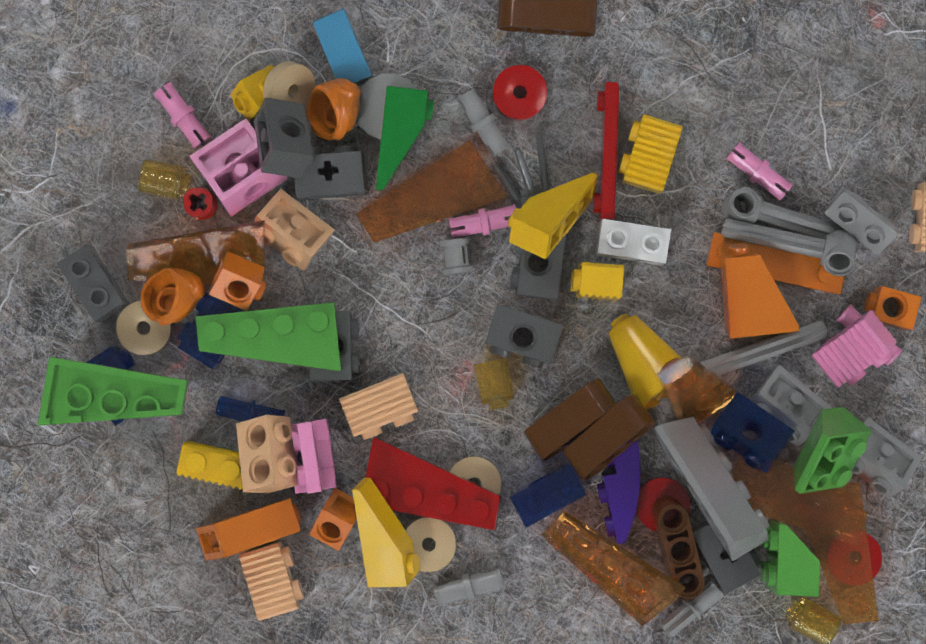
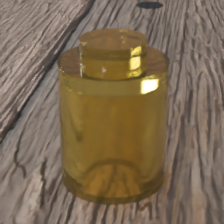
(164, 179)
(494, 383)
(813, 621)

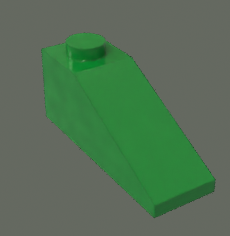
(402, 124)

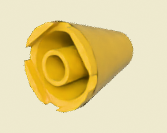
(640, 357)

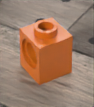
(237, 268)
(907, 307)
(335, 520)

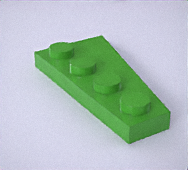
(282, 335)
(101, 393)

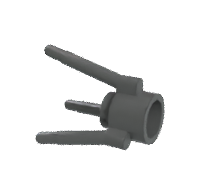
(531, 189)

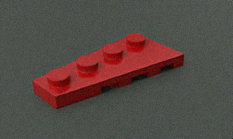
(429, 490)

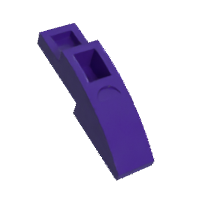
(621, 493)

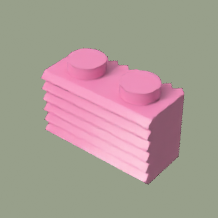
(854, 349)

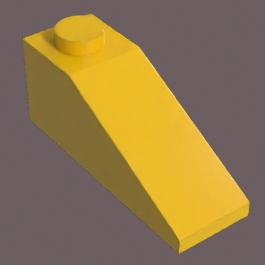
(550, 215)
(384, 541)

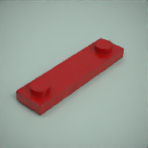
(609, 104)

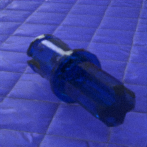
(243, 410)

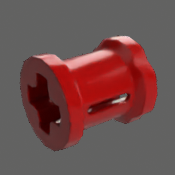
(210, 201)

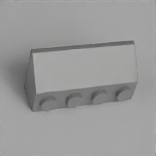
(712, 486)

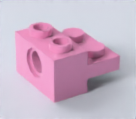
(234, 168)
(312, 440)

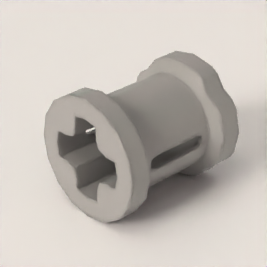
(456, 256)

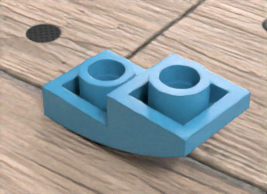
(342, 46)

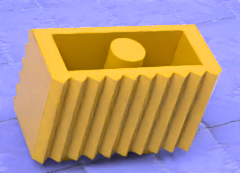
(650, 154)
(597, 281)
(210, 464)

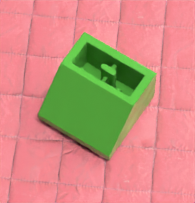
(830, 451)
(789, 565)

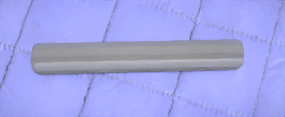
(766, 348)

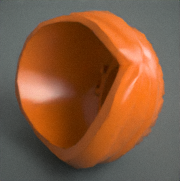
(334, 108)
(171, 295)

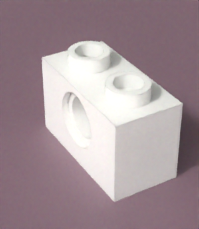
(632, 242)

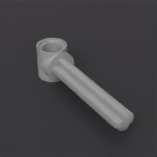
(775, 215)
(835, 252)

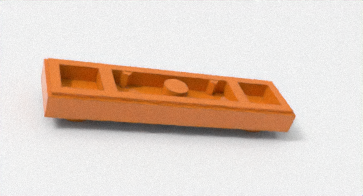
(783, 266)

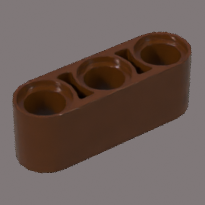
(548, 17)
(569, 419)
(609, 437)
(671, 532)

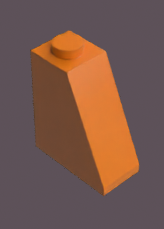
(751, 296)
(249, 529)

